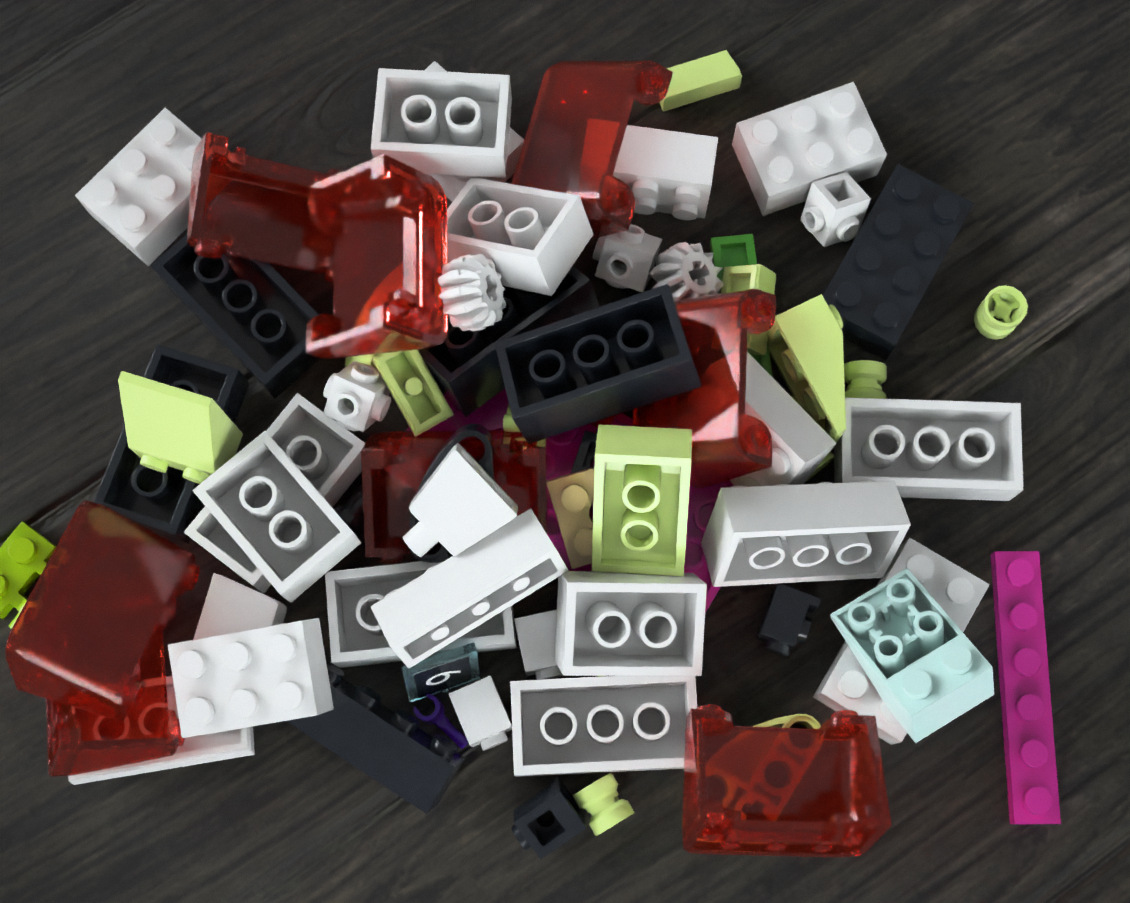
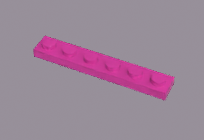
(1025, 688)

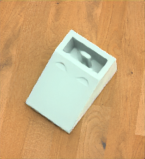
(914, 655)

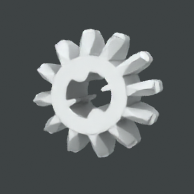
(687, 271)
(472, 292)

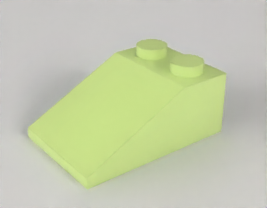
(810, 358)
(176, 428)
(641, 499)

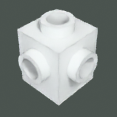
(835, 209)
(627, 258)
(356, 397)

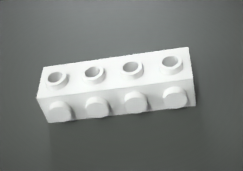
(468, 589)

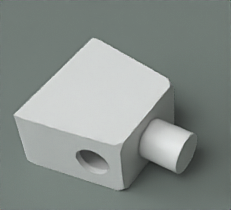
(457, 506)
(236, 608)

